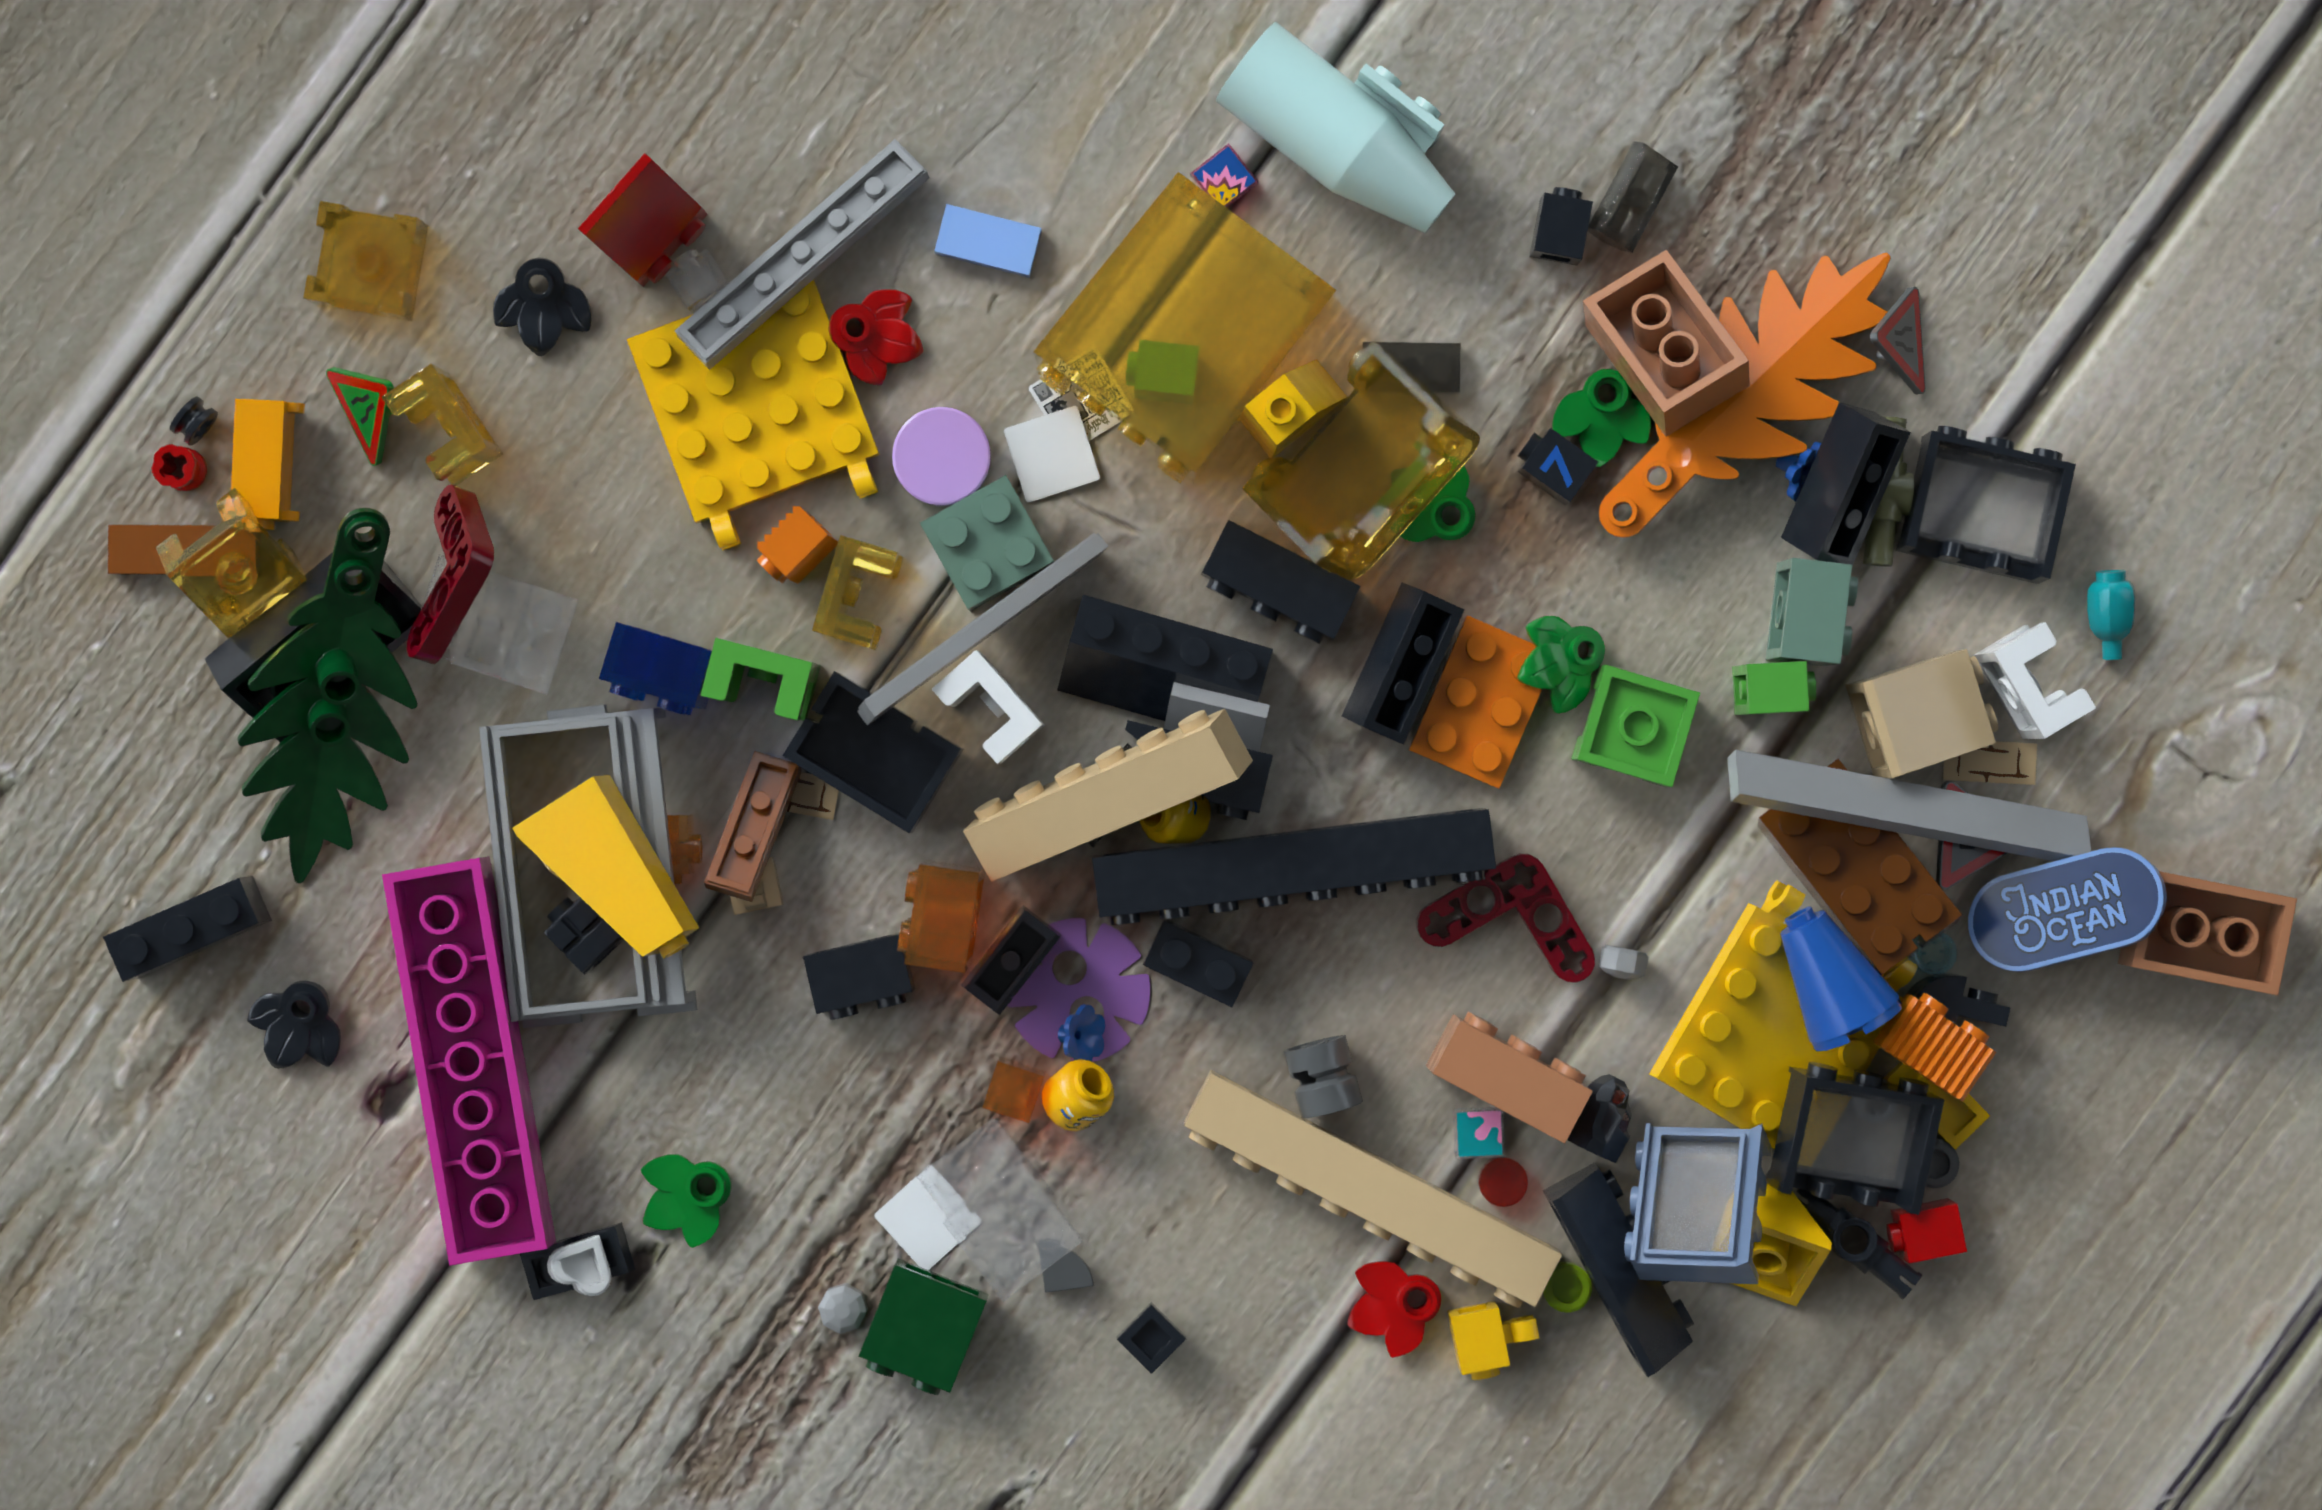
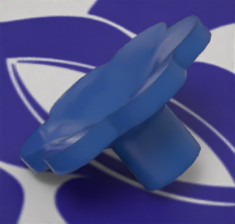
(1083, 1034)

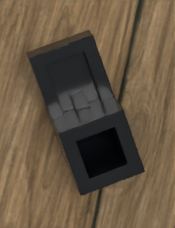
(1949, 991)

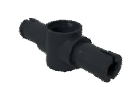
(1874, 1258)

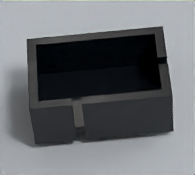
(877, 763)

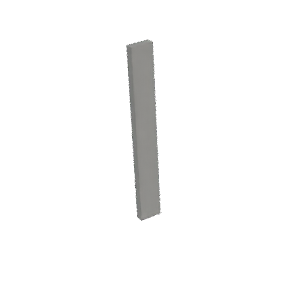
(1906, 807)

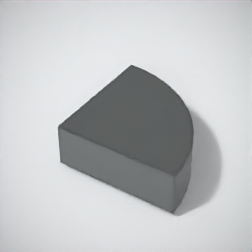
(1067, 1274)

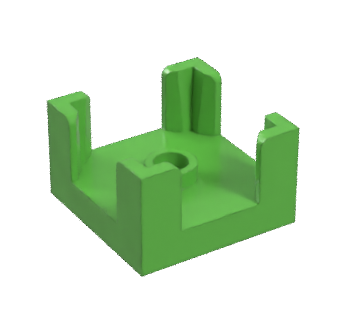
(727, 668)
(1636, 725)

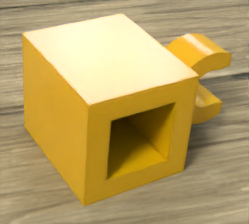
(1482, 1338)

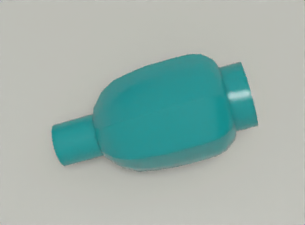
(2111, 610)

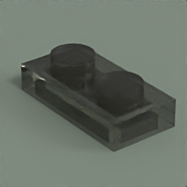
(1432, 363)

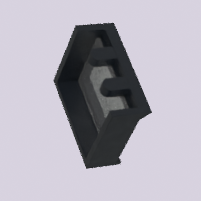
(1987, 505)
(1856, 1137)

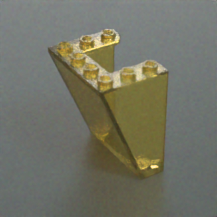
(1182, 327)

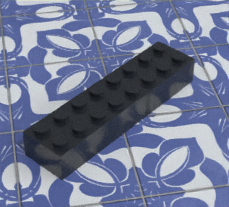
(1293, 863)

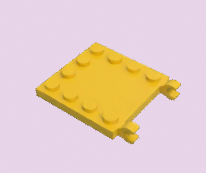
(1749, 1026)

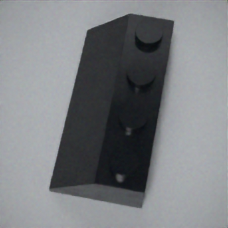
(250, 647)
(1136, 657)
(1597, 1230)

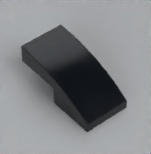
(616, 1252)

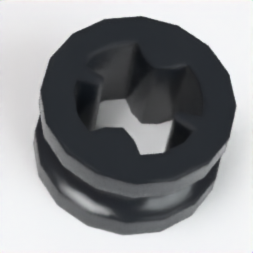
(193, 421)

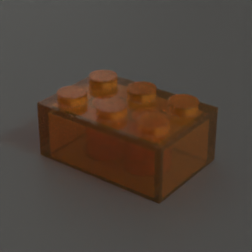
(943, 915)

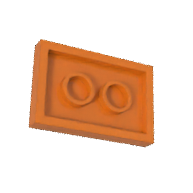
(1478, 704)

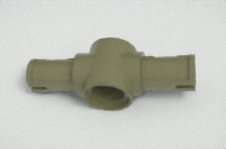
(1894, 505)

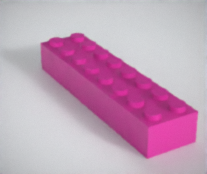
(469, 1061)

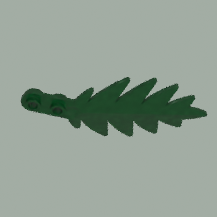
(330, 701)

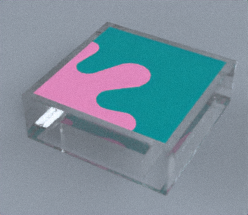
(1478, 1133)

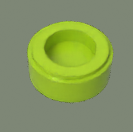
(1568, 1288)

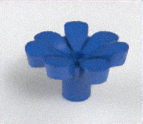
(1797, 469)

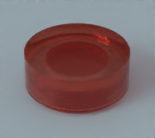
(1502, 1181)

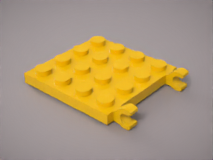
(761, 416)

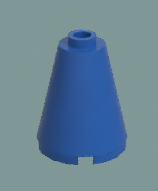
(1834, 981)

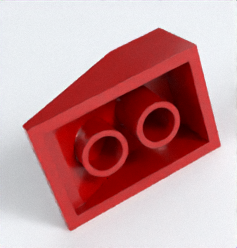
(644, 221)

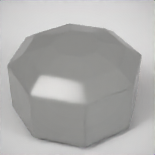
(1623, 962)
(843, 1308)

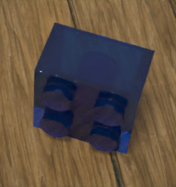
(656, 665)

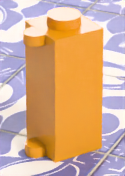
(265, 457)

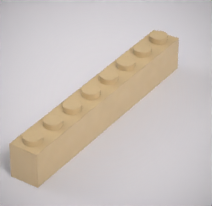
(1373, 1189)

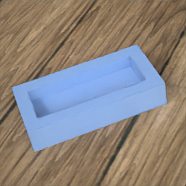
(988, 240)

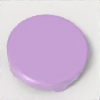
(941, 456)

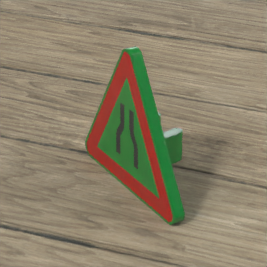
(364, 408)

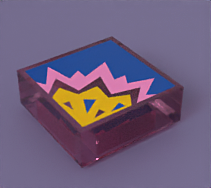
(1224, 176)

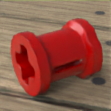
(194, 470)

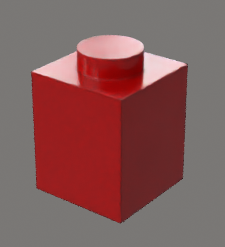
(1930, 1234)

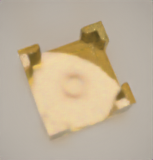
(367, 262)
(436, 390)
(233, 568)
(844, 588)

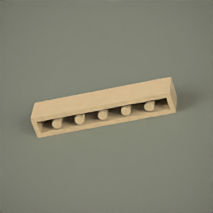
(1108, 794)

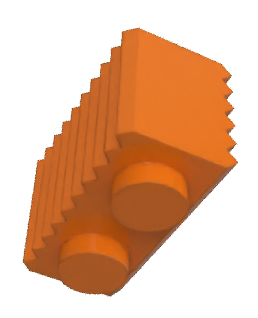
(795, 546)
(1936, 1046)

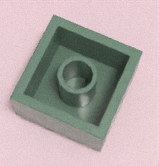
(987, 543)
(1811, 612)

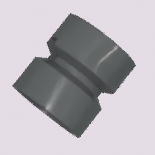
(1323, 1076)

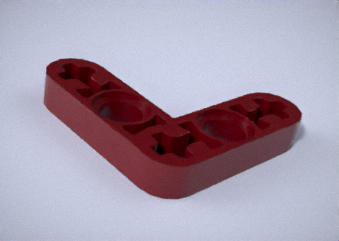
(469, 562)
(1526, 902)

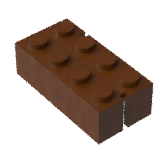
(1864, 883)

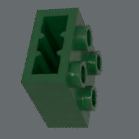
(922, 1327)

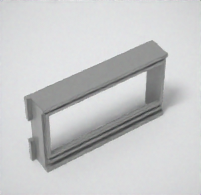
(641, 784)

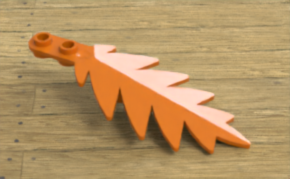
(1790, 348)

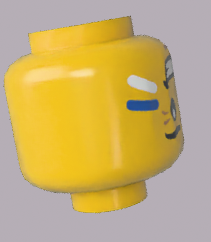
(1179, 823)
(1077, 1095)

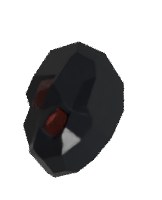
(1604, 1119)

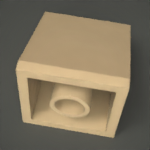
(1922, 713)

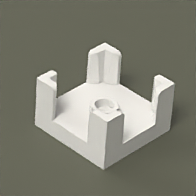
(2020, 691)
(998, 697)

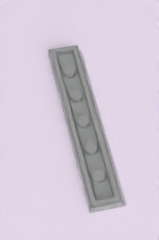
(802, 254)
(981, 628)

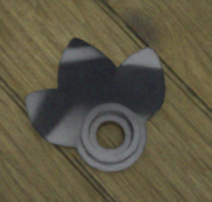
(545, 312)
(294, 1032)

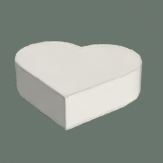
(581, 1265)

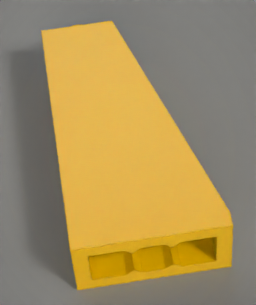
(1291, 406)
(611, 865)

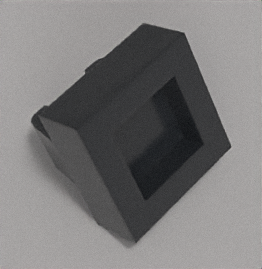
(1151, 1337)

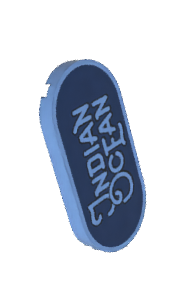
(2067, 909)

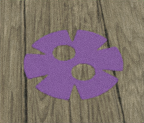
(1105, 960)

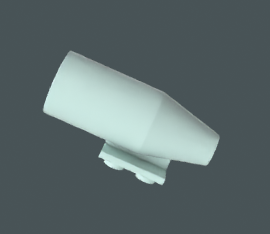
(1349, 136)

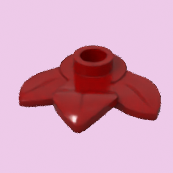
(882, 337)
(1386, 1308)

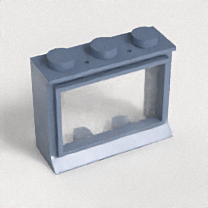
(1697, 1204)

